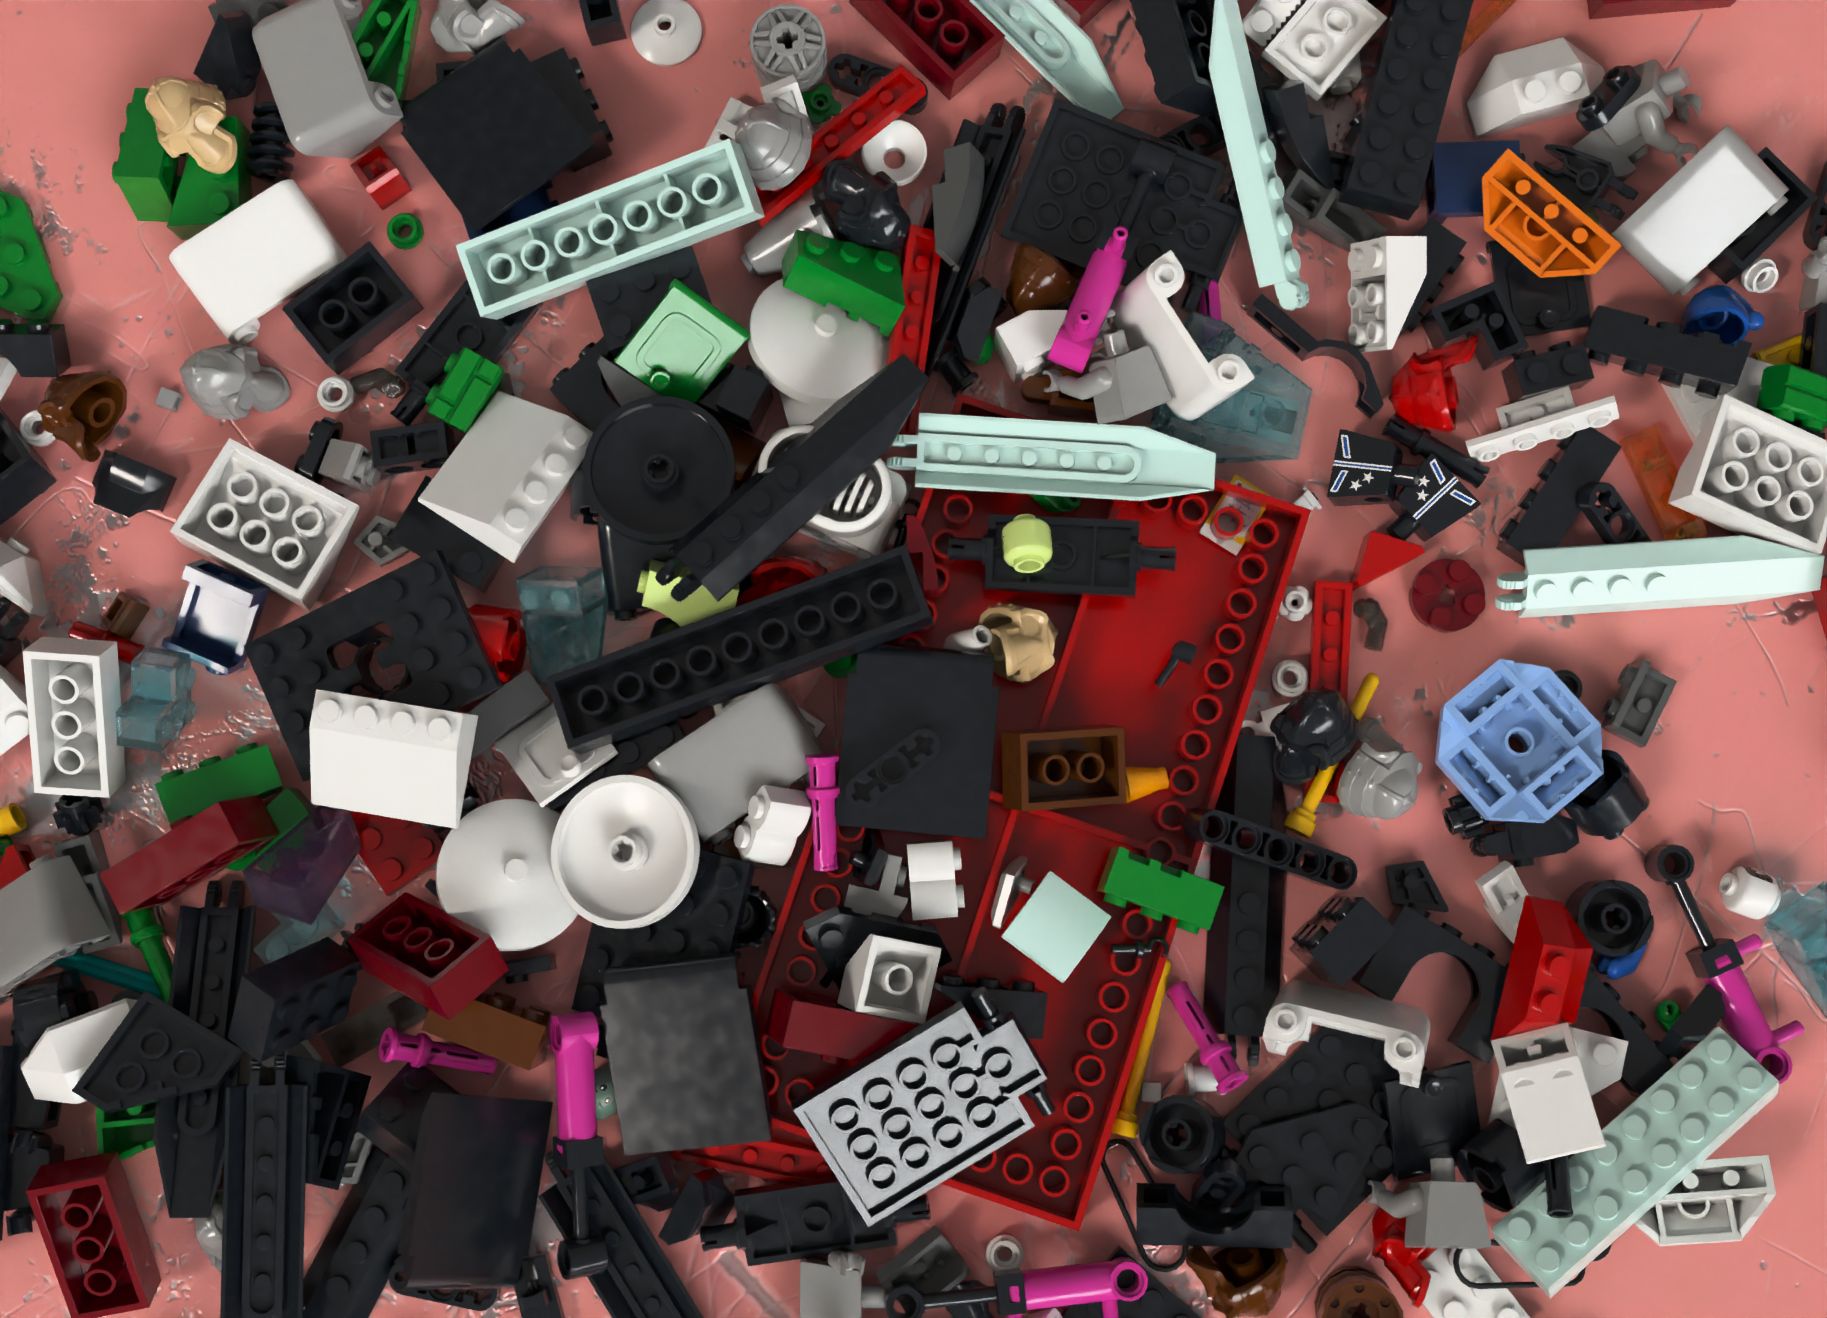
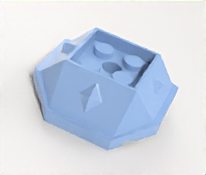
(1556, 734)

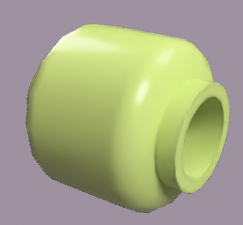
(1027, 543)

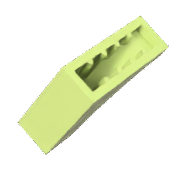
(691, 609)

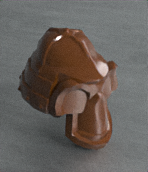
(1040, 281)
(83, 410)
(1240, 1278)

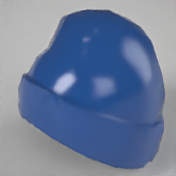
(1721, 312)

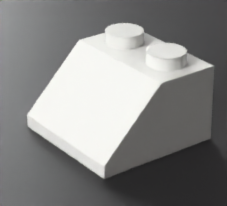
(890, 979)

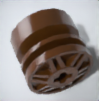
(1353, 1287)

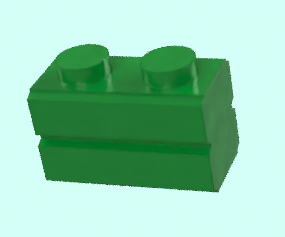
(465, 389)
(1794, 396)

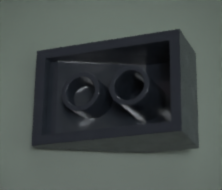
(22, 470)
(426, 531)

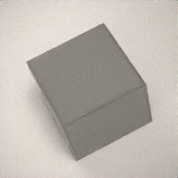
(169, 399)
(1151, 1091)

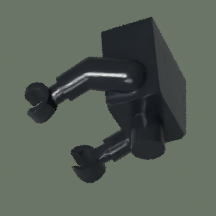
(25, 1155)

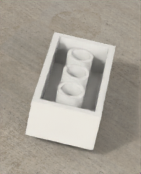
(73, 716)

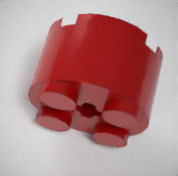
(501, 637)

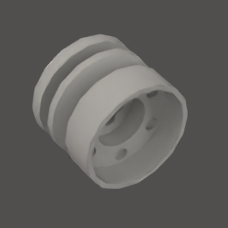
(805, 60)

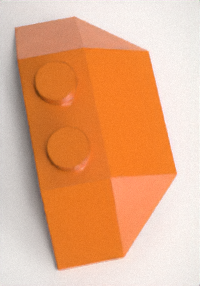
(1540, 222)

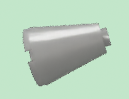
(769, 245)

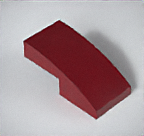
(920, 548)

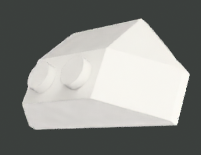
(1531, 86)
(21, 577)
(68, 1051)
(1712, 1203)

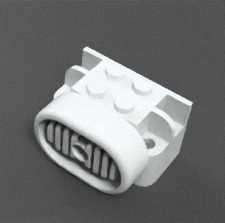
(862, 514)

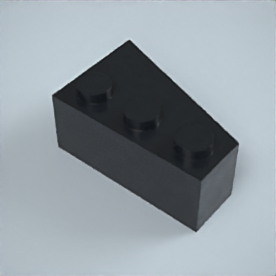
(563, 78)
(333, 1113)

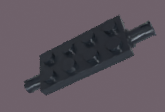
(453, 329)
(1086, 559)
(804, 1222)

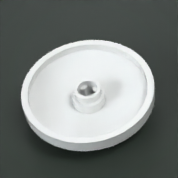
(812, 348)
(625, 852)
(501, 874)

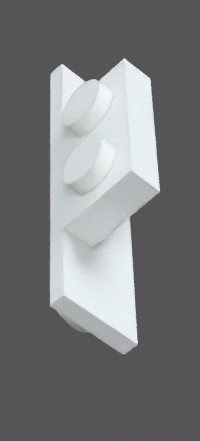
(1540, 420)

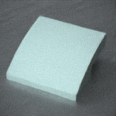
(1056, 926)

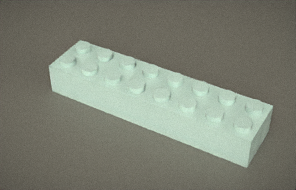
(610, 229)
(1644, 1158)

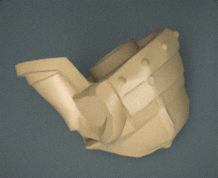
(188, 121)
(1020, 641)

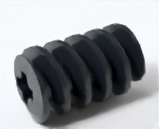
(268, 145)

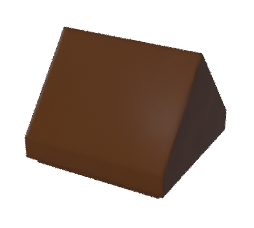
(125, 615)

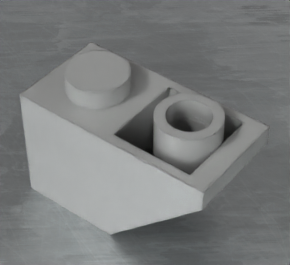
(350, 465)

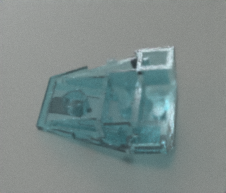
(1255, 423)

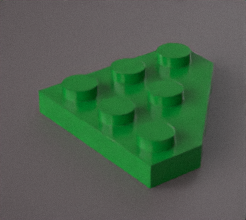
(25, 271)

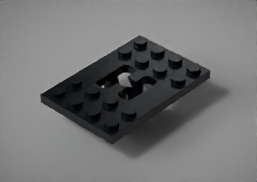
(430, 636)

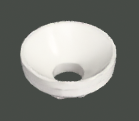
(898, 137)

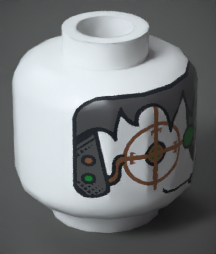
(1750, 892)

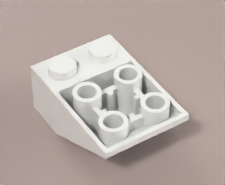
(1383, 288)
(1028, 338)
(1548, 1093)

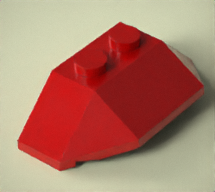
(1544, 970)

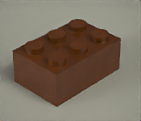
(1063, 767)
(497, 1029)

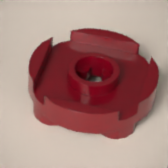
(1456, 576)

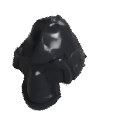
(869, 209)
(1311, 733)

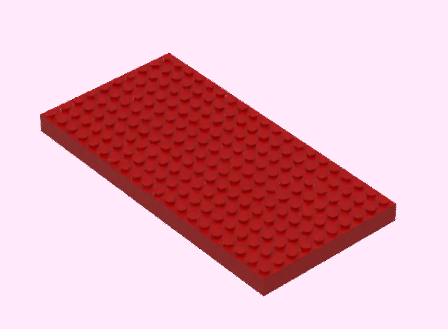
(1101, 675)

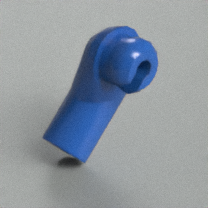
(1620, 965)

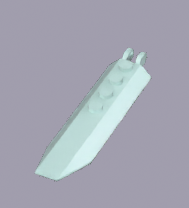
(1056, 51)
(1253, 159)
(1053, 458)
(1657, 575)

